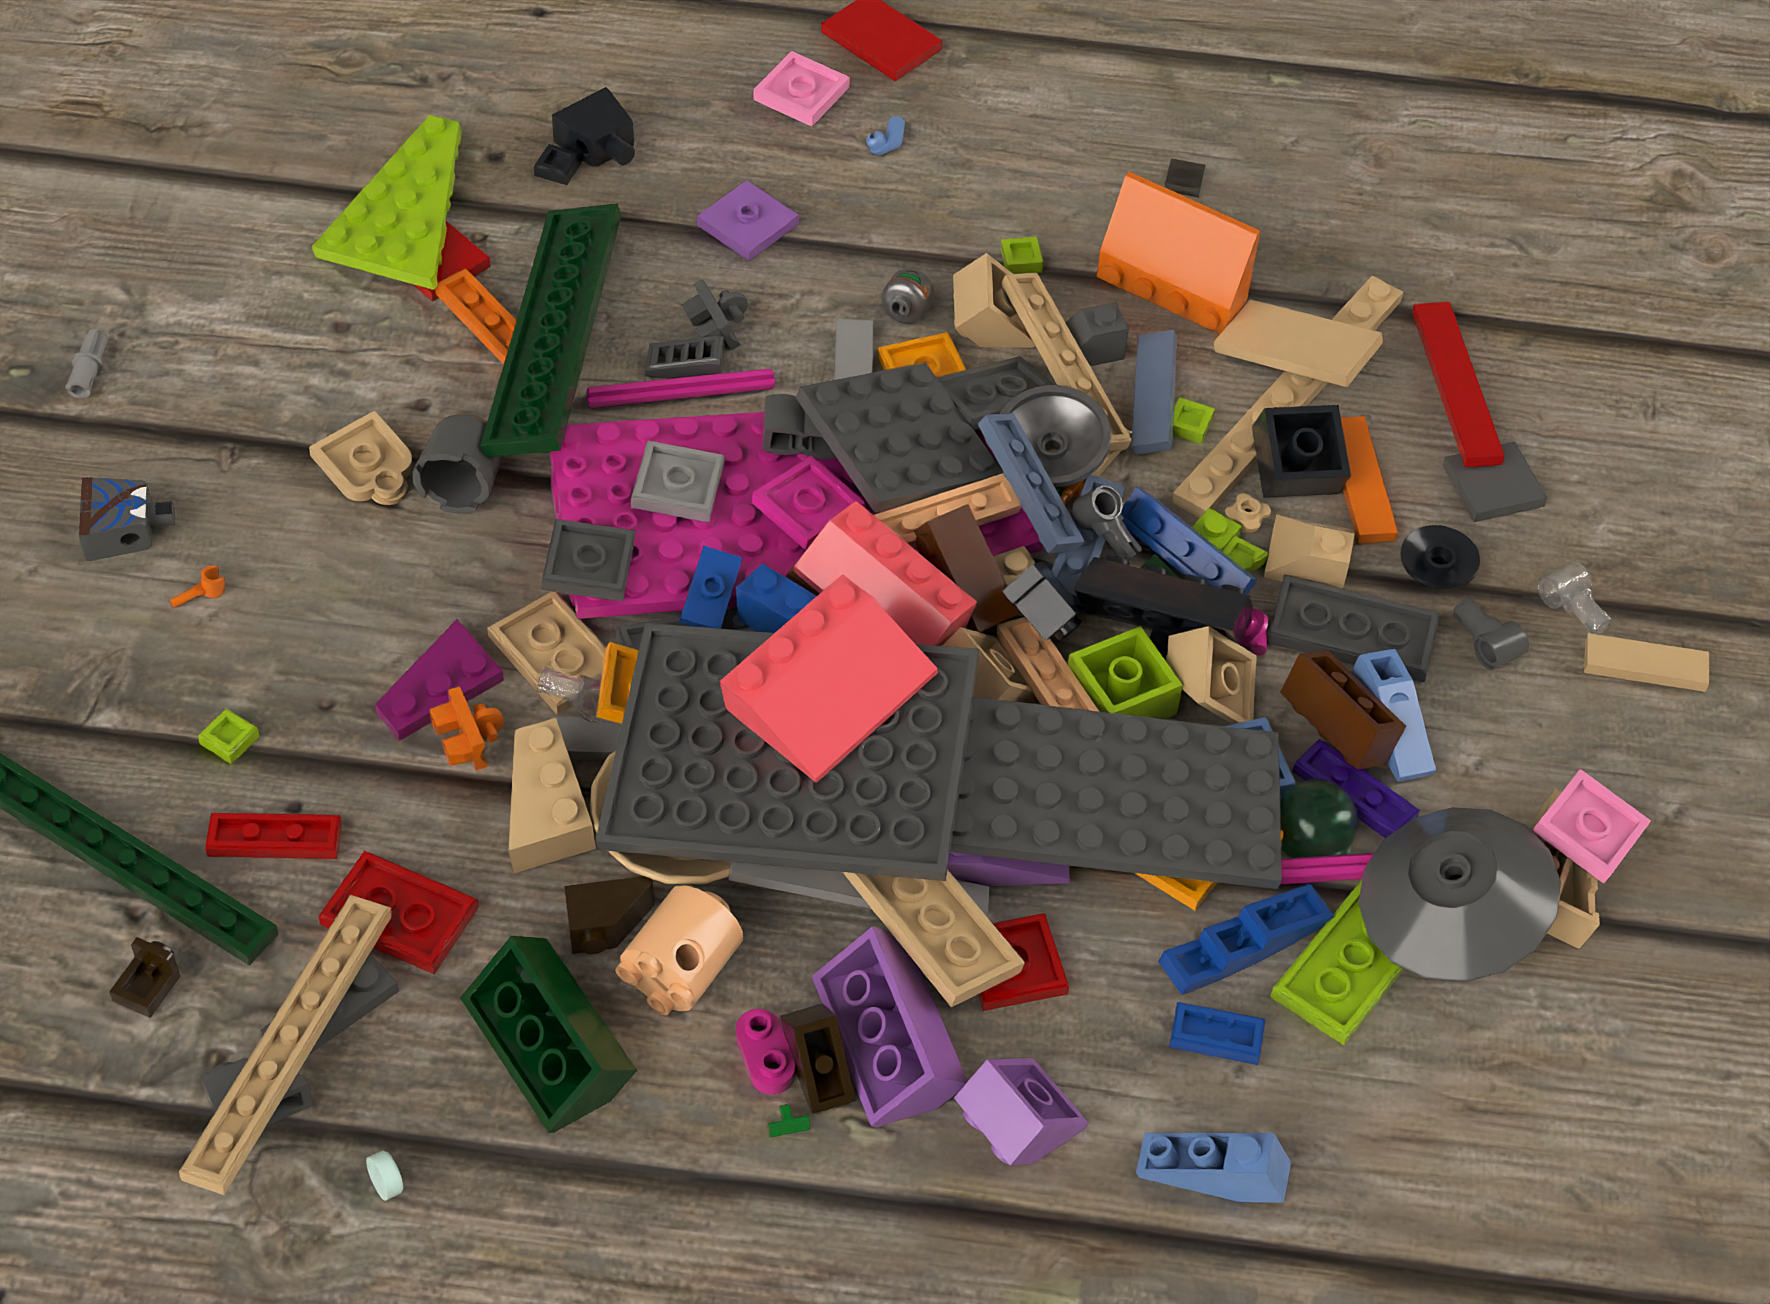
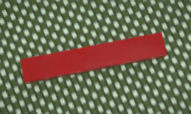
(1458, 385)

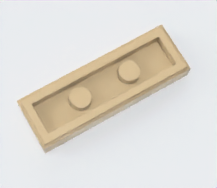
(1646, 662)

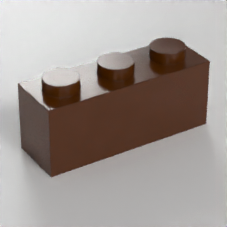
(961, 553)
(1342, 709)

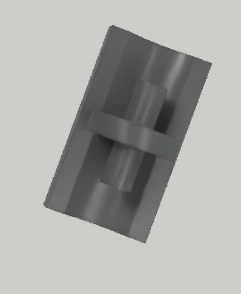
(728, 308)

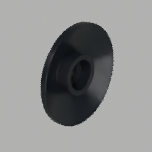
(1440, 557)

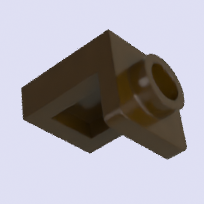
(146, 978)

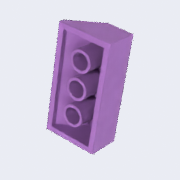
(889, 1029)

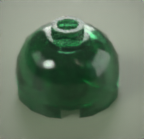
(1317, 819)

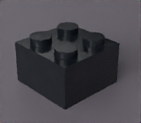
(1301, 451)

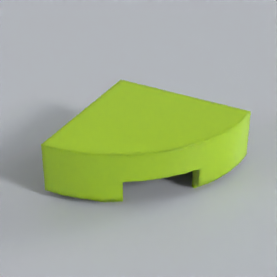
(1245, 554)

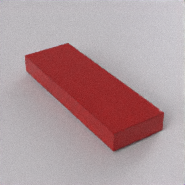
(273, 835)

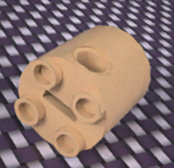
(680, 949)

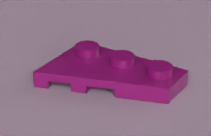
(448, 663)

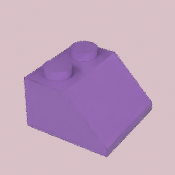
(1019, 1110)

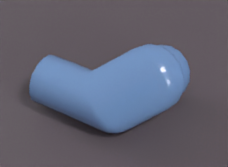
(887, 142)

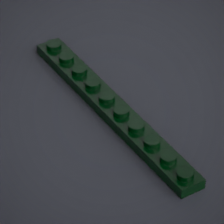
(133, 864)

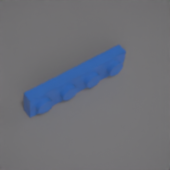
(1181, 543)

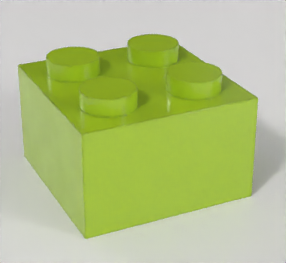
(1128, 676)

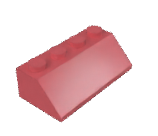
(891, 571)

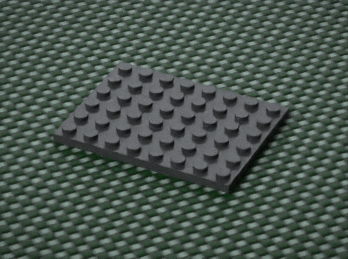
(712, 789)

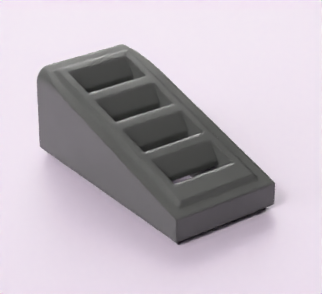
(704, 357)

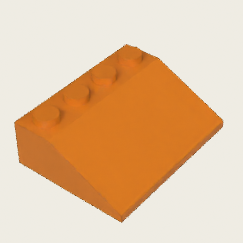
(1178, 253)

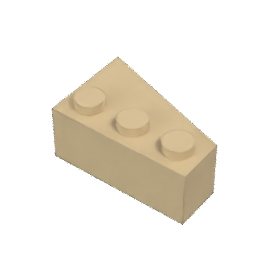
(546, 800)
(1576, 905)

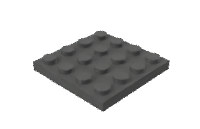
(897, 435)

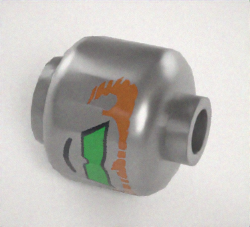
(908, 292)

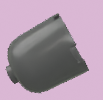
(454, 466)

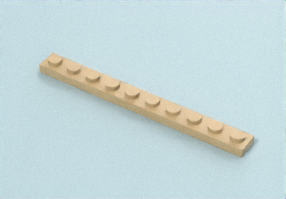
(1236, 451)

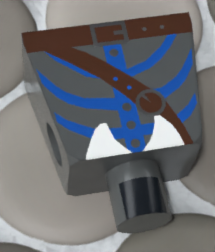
(119, 517)

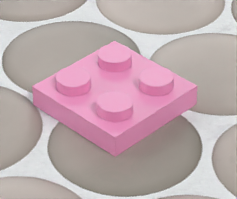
(801, 88)
(1591, 826)

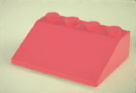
(827, 678)

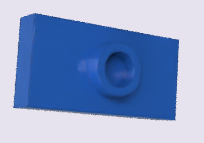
(710, 589)
(1217, 1033)

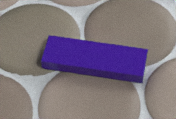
(1375, 802)

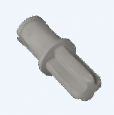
(87, 364)

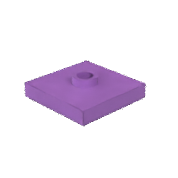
(747, 220)

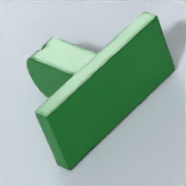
(788, 1124)

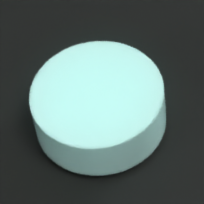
(384, 1175)

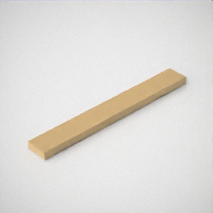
(285, 1046)

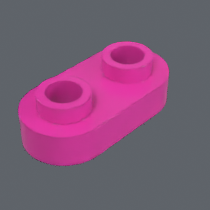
(763, 1048)

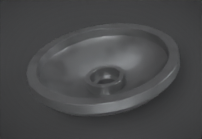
(1067, 422)

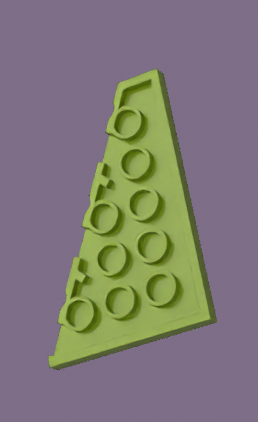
(401, 214)

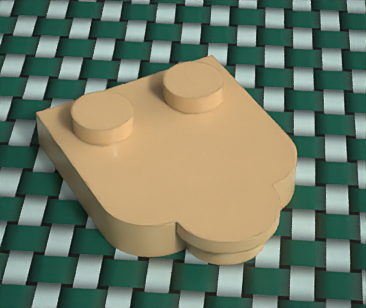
(366, 461)

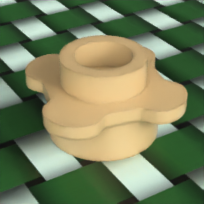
(1248, 512)

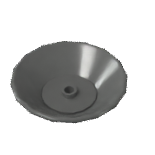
(1465, 924)

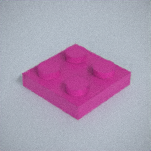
(804, 500)

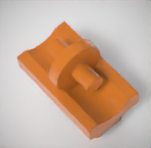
(472, 728)

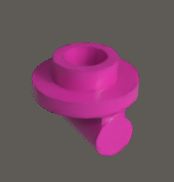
(1256, 632)

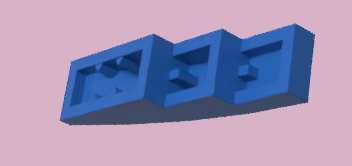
(1247, 939)

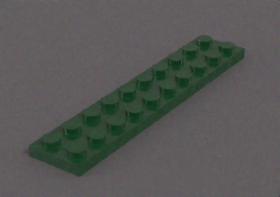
(552, 332)

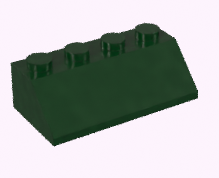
(547, 1032)

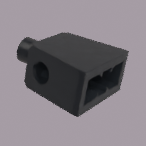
(596, 129)

